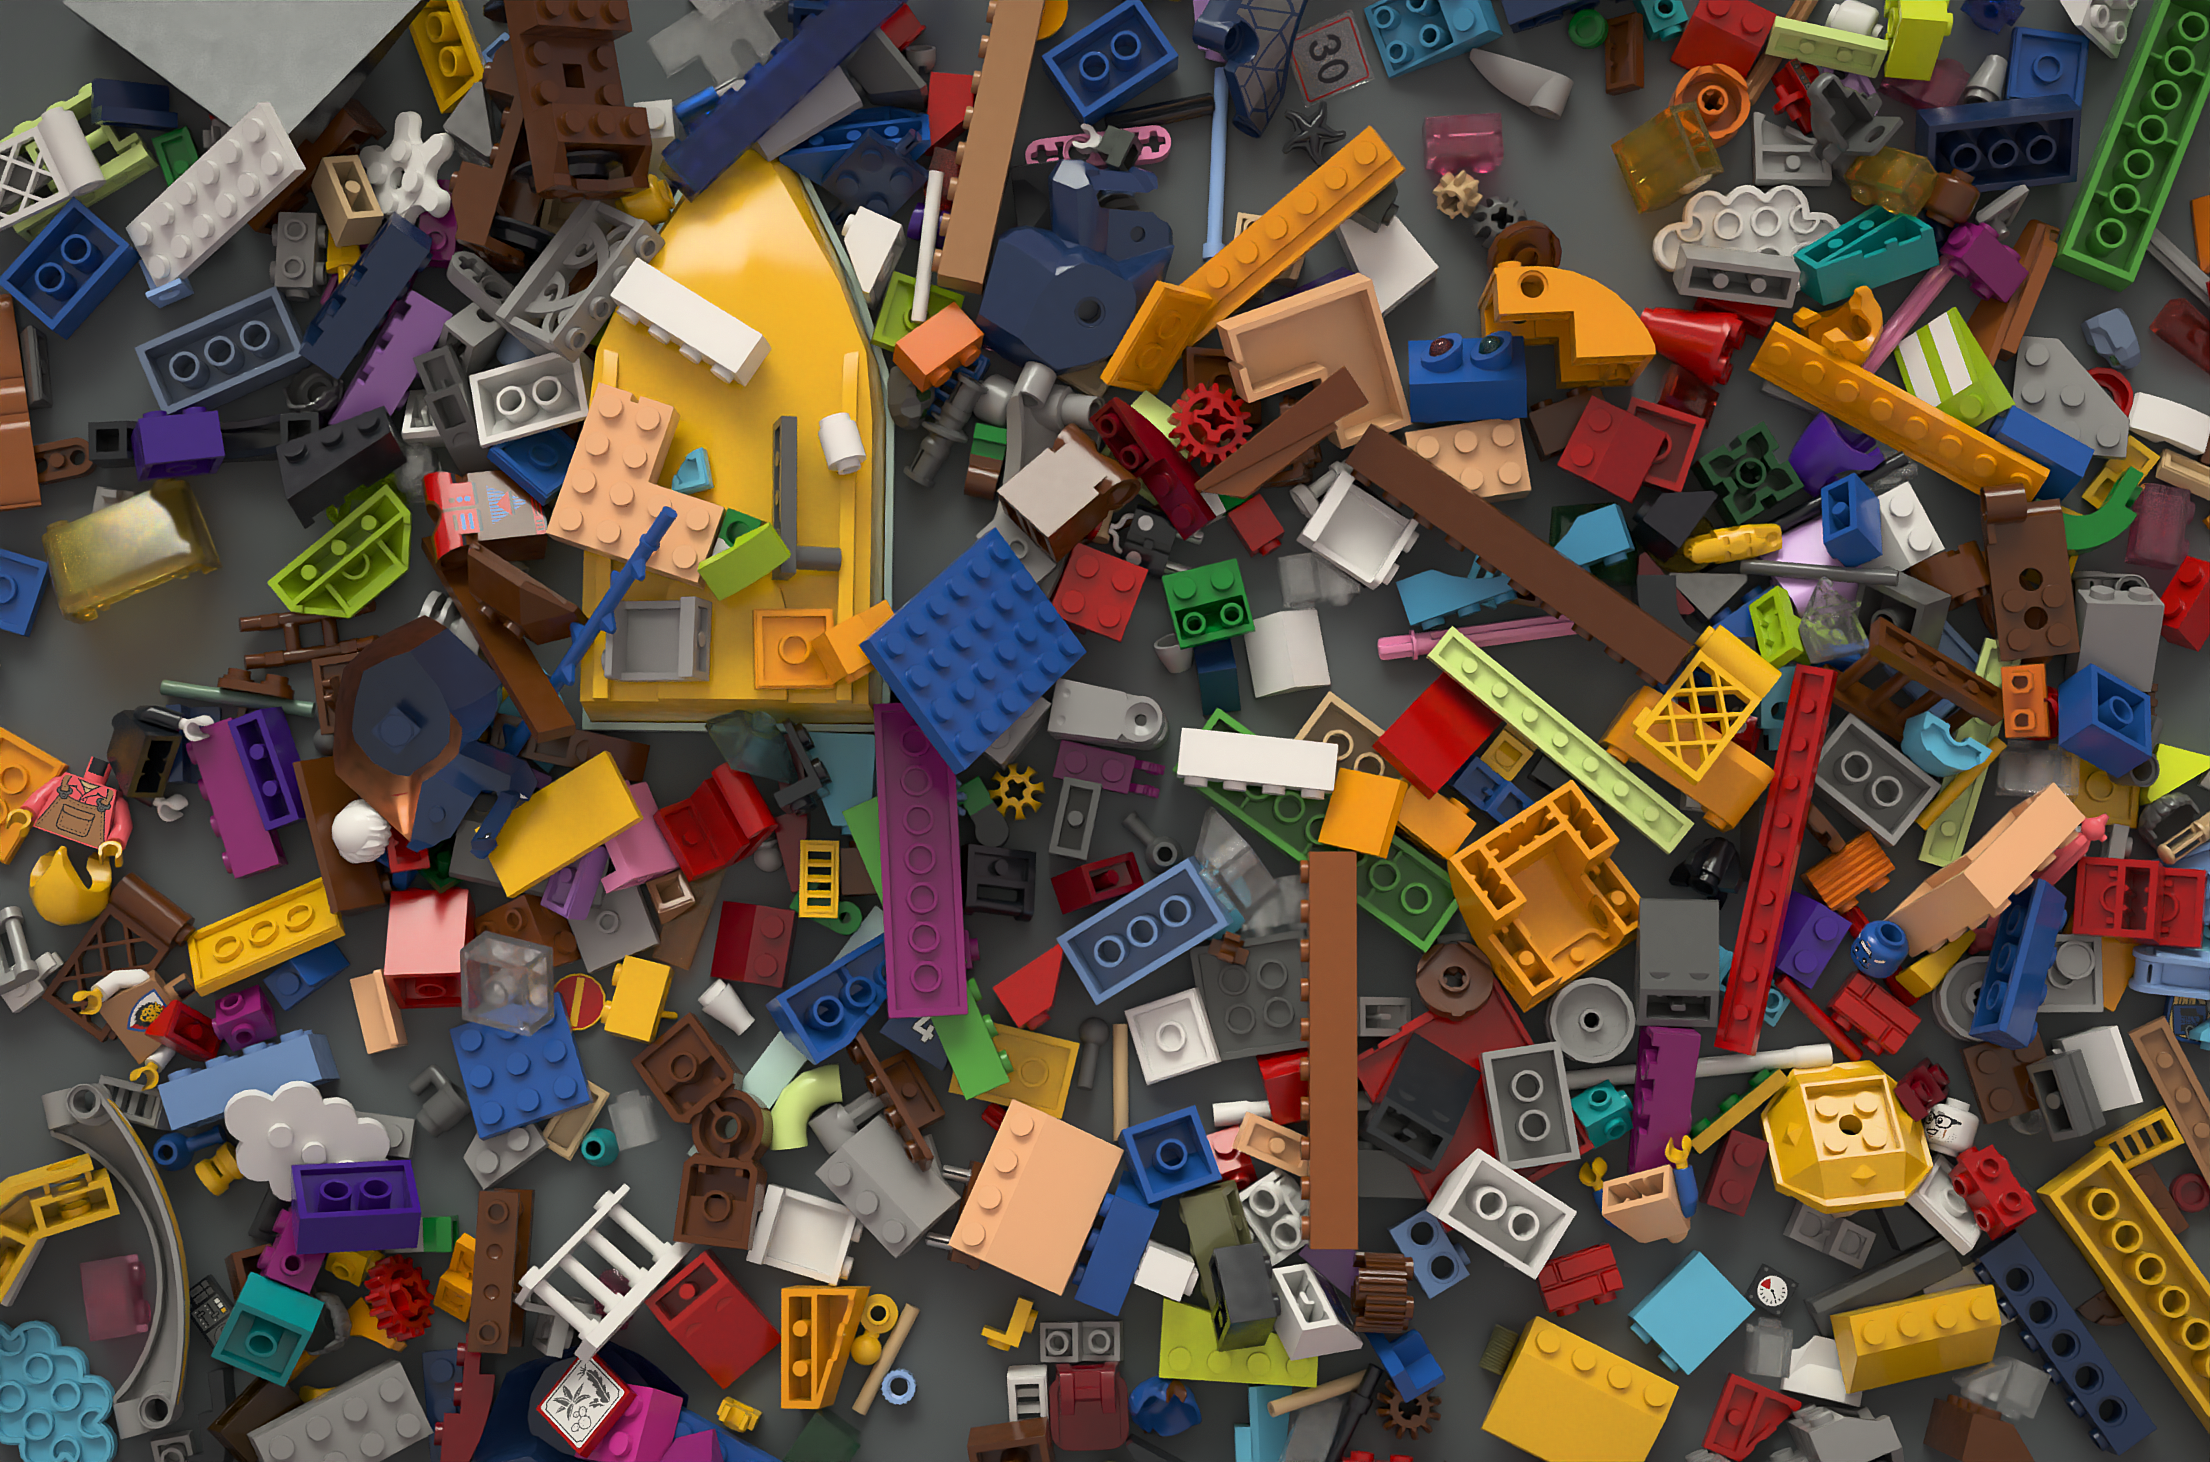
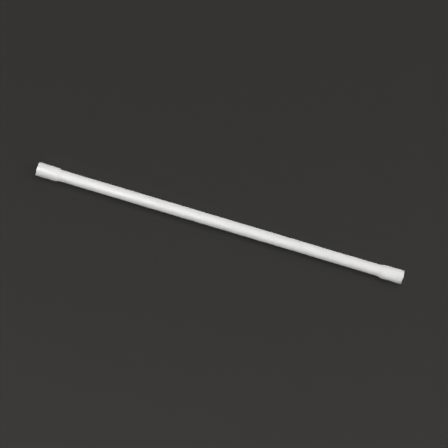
(1797, 1057)

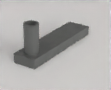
(785, 507)

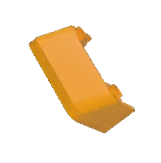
(1726, 787)

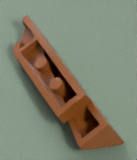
(2001, 325)

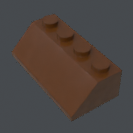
(348, 886)
(1973, 1432)

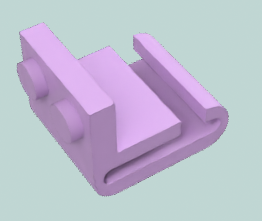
(1806, 546)

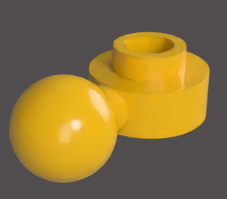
(866, 1347)

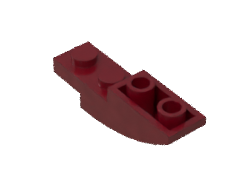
(1154, 459)
(462, 1432)

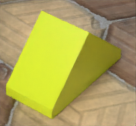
(2176, 768)

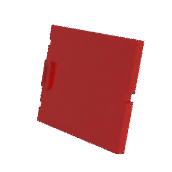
(1488, 1030)

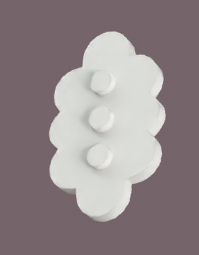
(1744, 222)
(298, 1130)

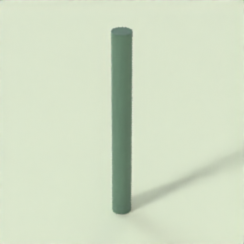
(236, 698)

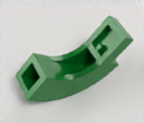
(2096, 529)

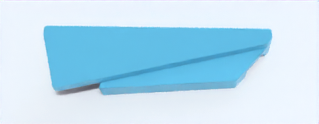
(1264, 1435)

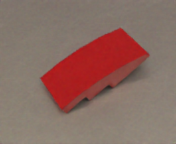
(1436, 735)

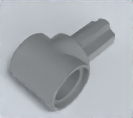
(839, 1123)

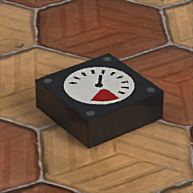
(1771, 1290)

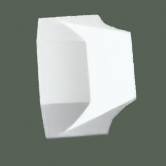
(1818, 1373)

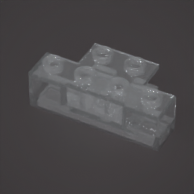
(720, 33)

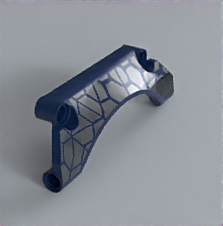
(1258, 47)

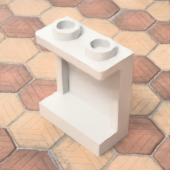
(1358, 533)
(805, 1235)

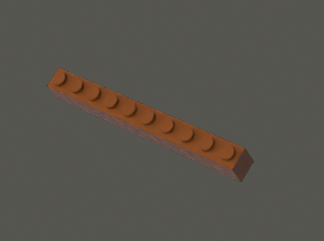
(1331, 1050)

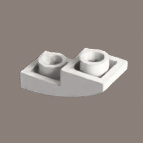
(2169, 422)

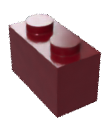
(1734, 1172)

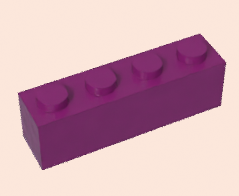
(236, 815)

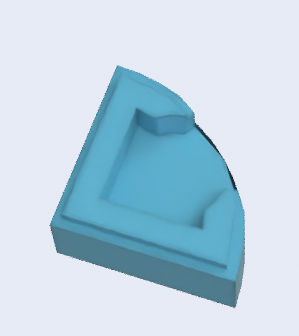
(693, 474)

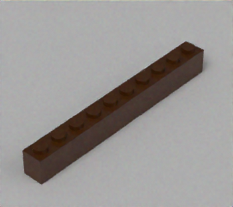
(1520, 555)

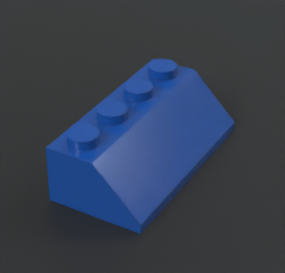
(2019, 966)

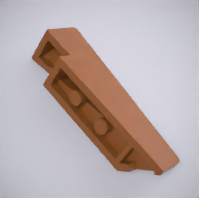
(1285, 438)

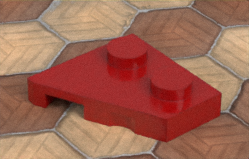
(1745, 1417)

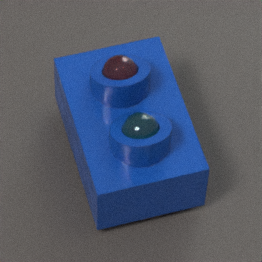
(1467, 378)

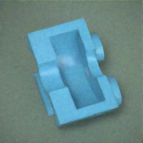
(1935, 751)

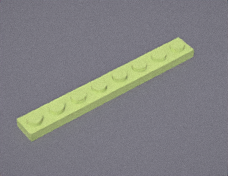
(1560, 740)

